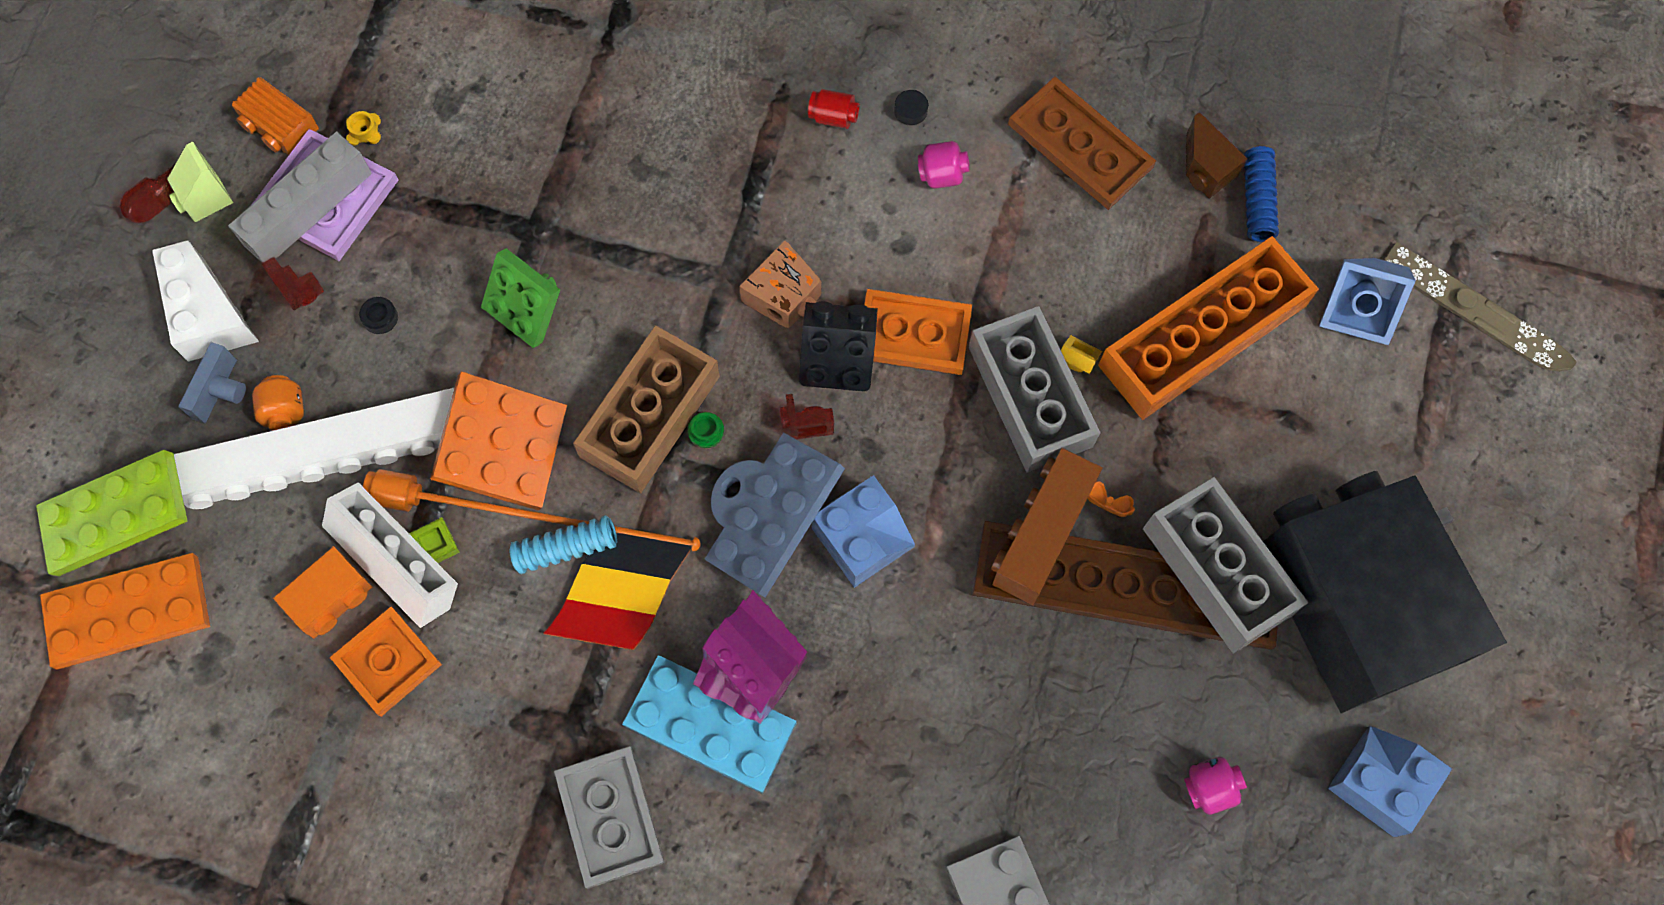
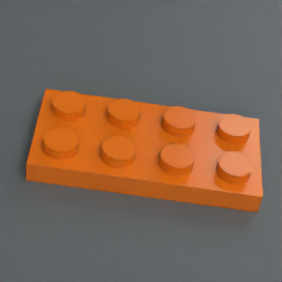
(124, 611)

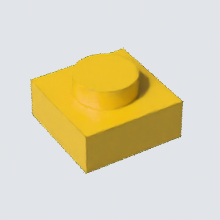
(1080, 355)

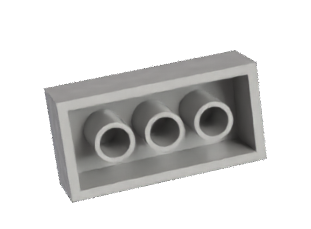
(1033, 388)
(1224, 565)

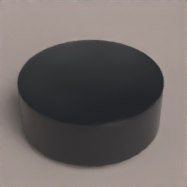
(911, 107)
(378, 315)

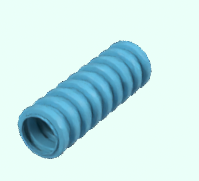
(563, 544)

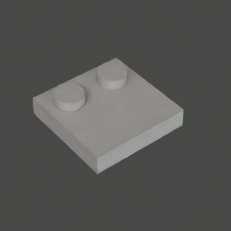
(997, 877)

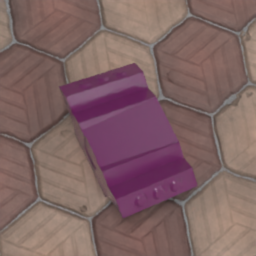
(750, 660)

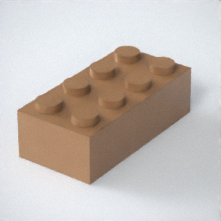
(647, 409)

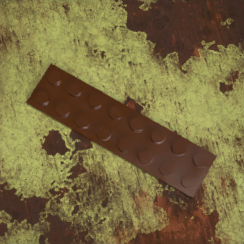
(1106, 584)

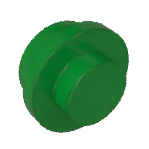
(705, 430)

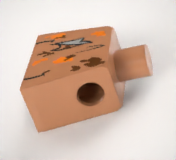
(781, 286)

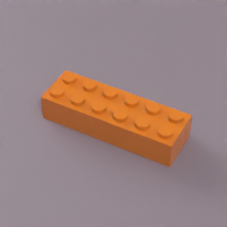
(1207, 327)

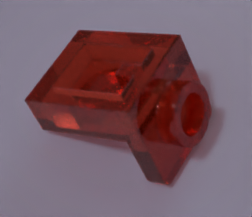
(296, 291)
(809, 423)

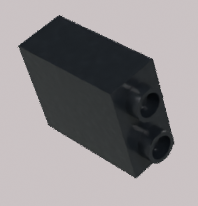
(1380, 589)

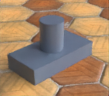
(211, 383)

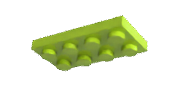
(111, 513)

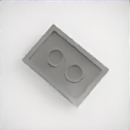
(608, 817)

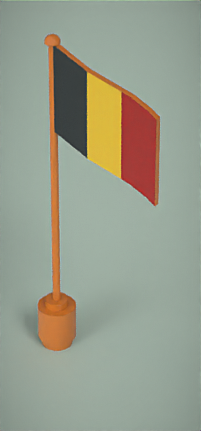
(614, 588)

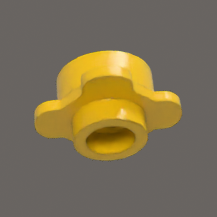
(361, 120)

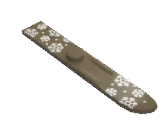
(1482, 312)

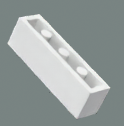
(389, 554)

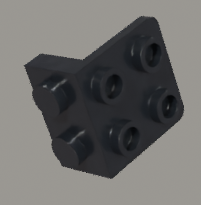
(837, 346)

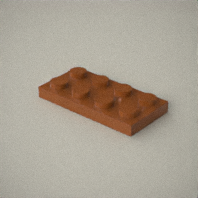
(1081, 142)

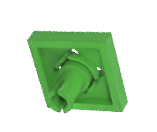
(527, 295)

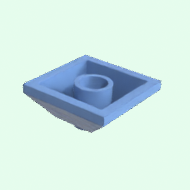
(1368, 299)

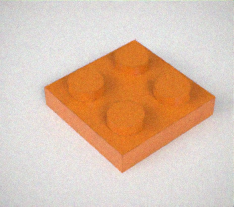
(385, 661)

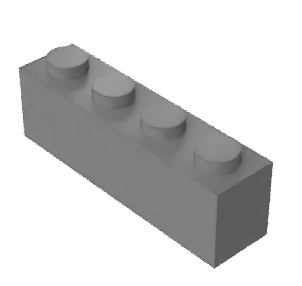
(301, 198)

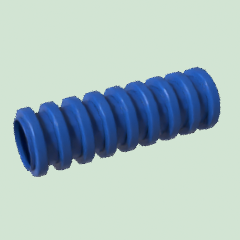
(1261, 194)

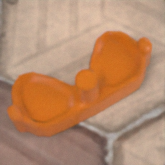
(1121, 506)

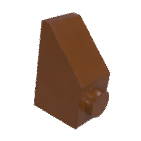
(1210, 157)

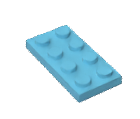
(706, 729)

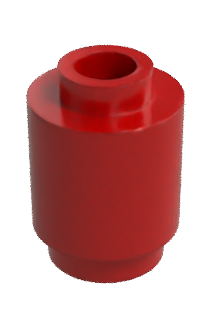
(833, 108)

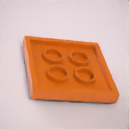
(499, 441)

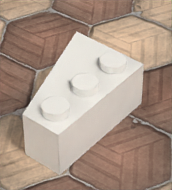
(197, 303)

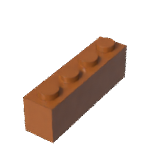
(1046, 526)

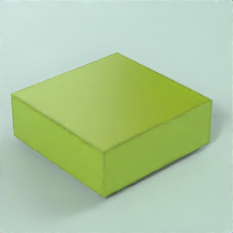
(436, 540)

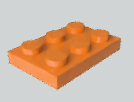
(920, 331)

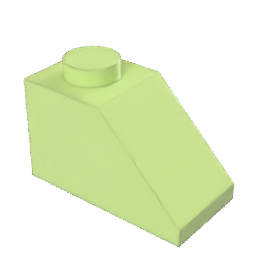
(196, 185)

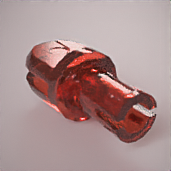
(147, 198)

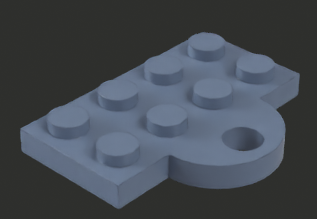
(769, 511)

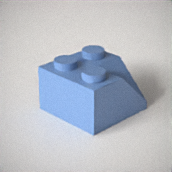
(863, 531)
(1389, 780)

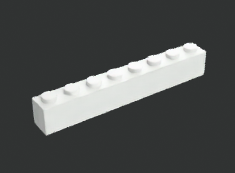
(312, 450)

